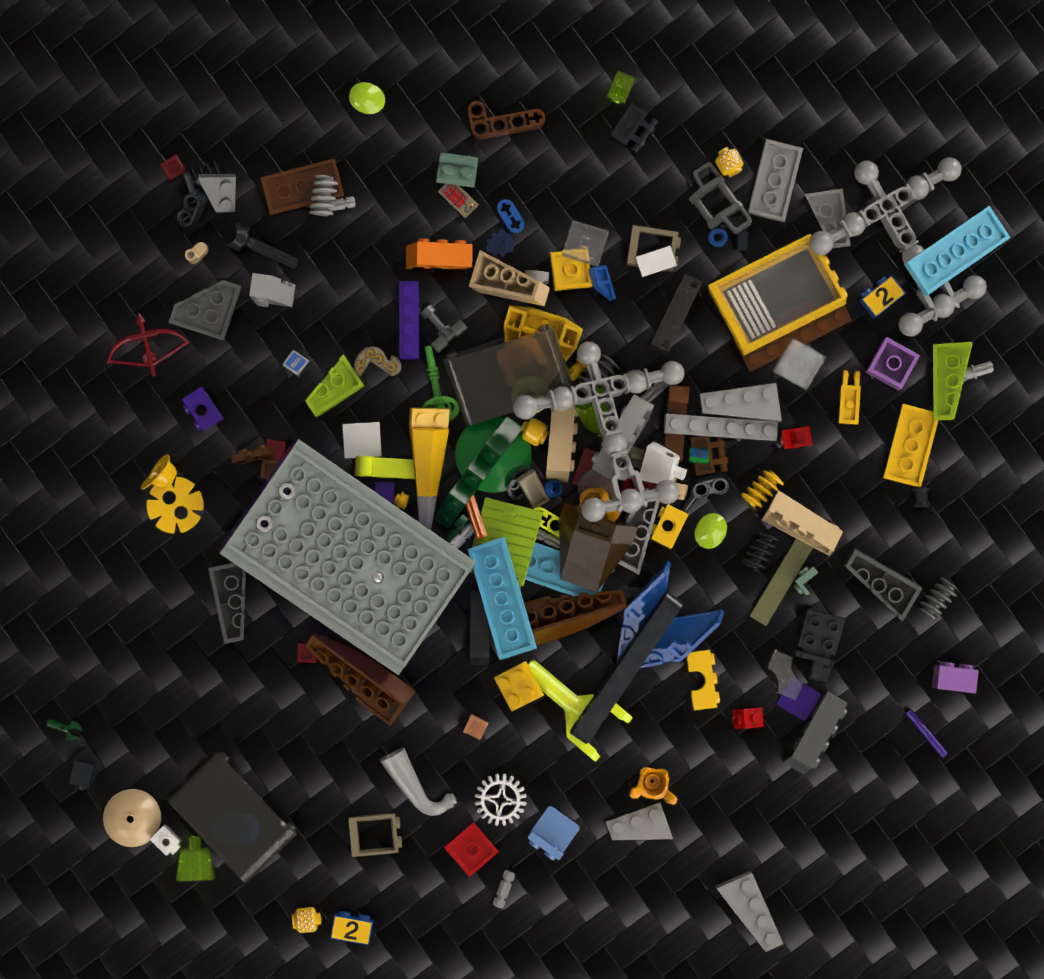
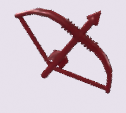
(148, 356)

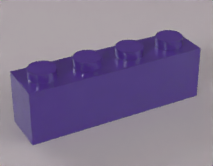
(409, 320)

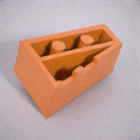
(439, 254)

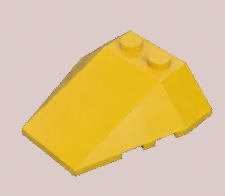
(525, 320)

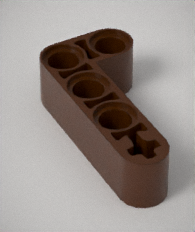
(509, 128)
(676, 404)

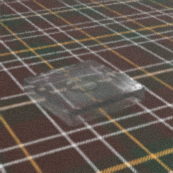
(585, 243)
(799, 364)

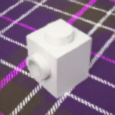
(166, 840)

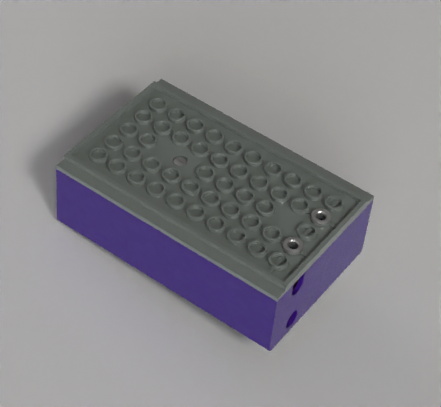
(346, 556)

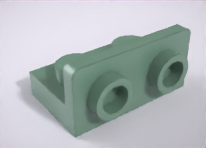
(457, 169)

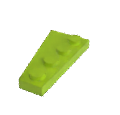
(949, 370)

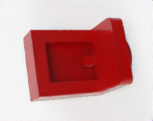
(796, 438)
(748, 718)

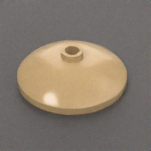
(145, 814)

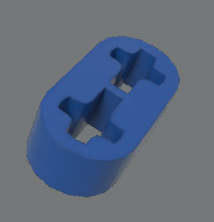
(514, 213)

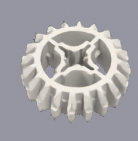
(503, 782)

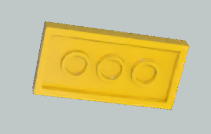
(911, 446)

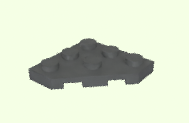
(208, 310)

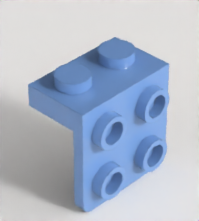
(553, 833)

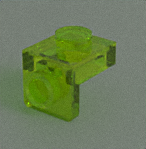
(621, 87)

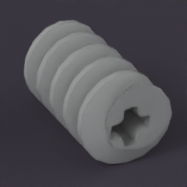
(324, 196)

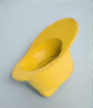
(162, 474)

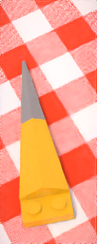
(428, 442)

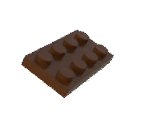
(294, 187)

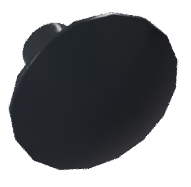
(513, 487)

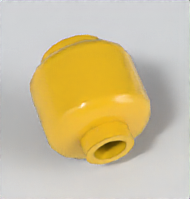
(534, 432)

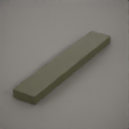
(781, 582)

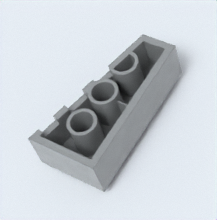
(748, 904)

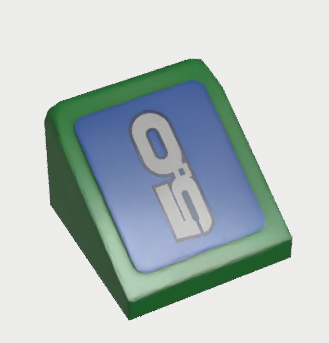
(699, 455)

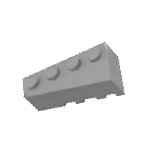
(746, 403)
(632, 422)
(644, 520)

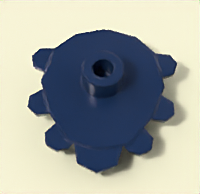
(500, 243)

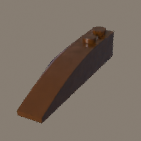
(566, 615)
(370, 682)

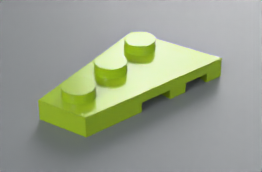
(335, 387)

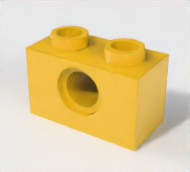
(677, 517)

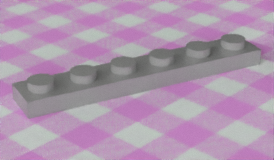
(720, 427)

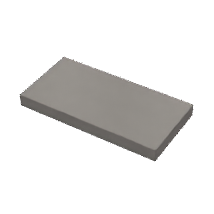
(775, 180)

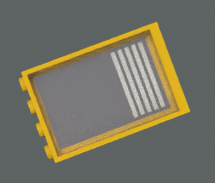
(777, 295)

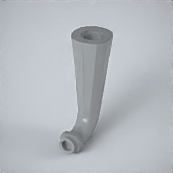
(404, 776)

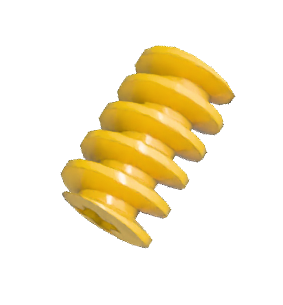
(762, 489)

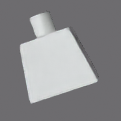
(661, 465)

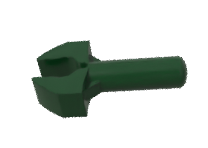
(460, 523)
(65, 728)

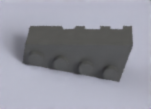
(889, 586)
(229, 595)
(817, 733)

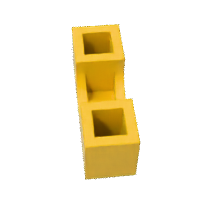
(705, 696)

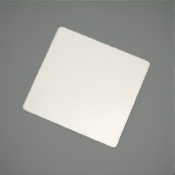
(362, 439)

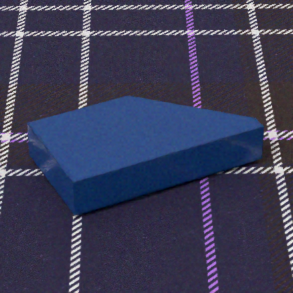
(602, 282)

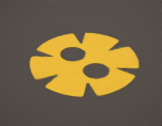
(168, 520)

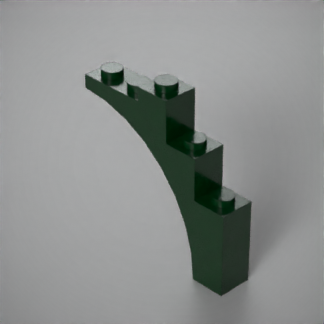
(477, 472)

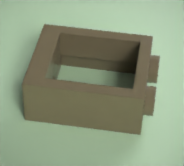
(631, 260)
(354, 835)

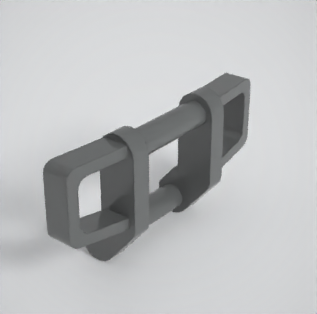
(735, 206)

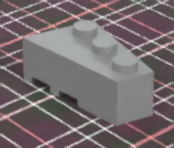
(270, 290)

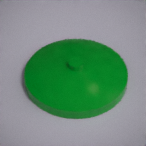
(472, 442)

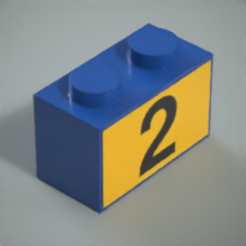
(881, 297)
(352, 928)

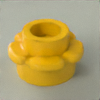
(401, 500)

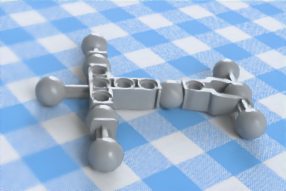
(855, 223)
(614, 443)

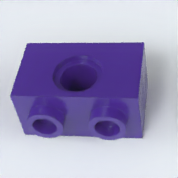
(212, 416)

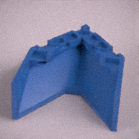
(682, 634)

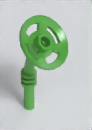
(438, 400)

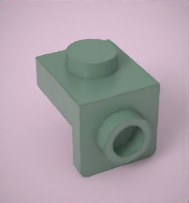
(805, 575)

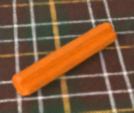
(475, 518)

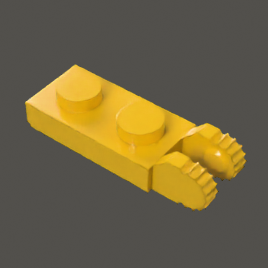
(849, 399)

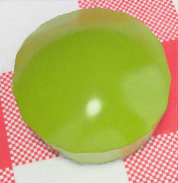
(366, 98)
(710, 530)

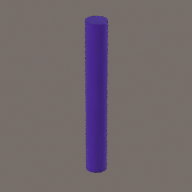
(927, 734)

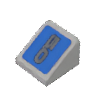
(295, 363)

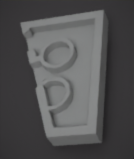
(829, 210)
(640, 825)

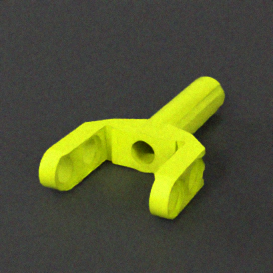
(570, 703)

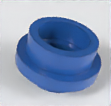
(722, 233)
(553, 488)

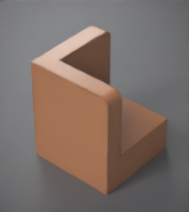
(475, 726)

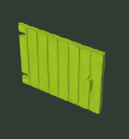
(518, 531)

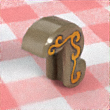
(378, 358)

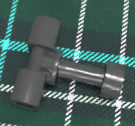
(446, 333)

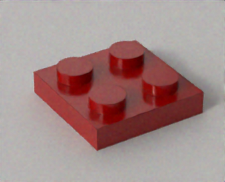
(471, 849)

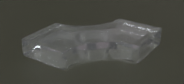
(788, 683)

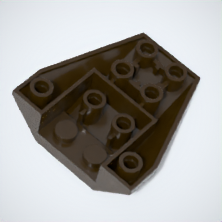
(591, 548)

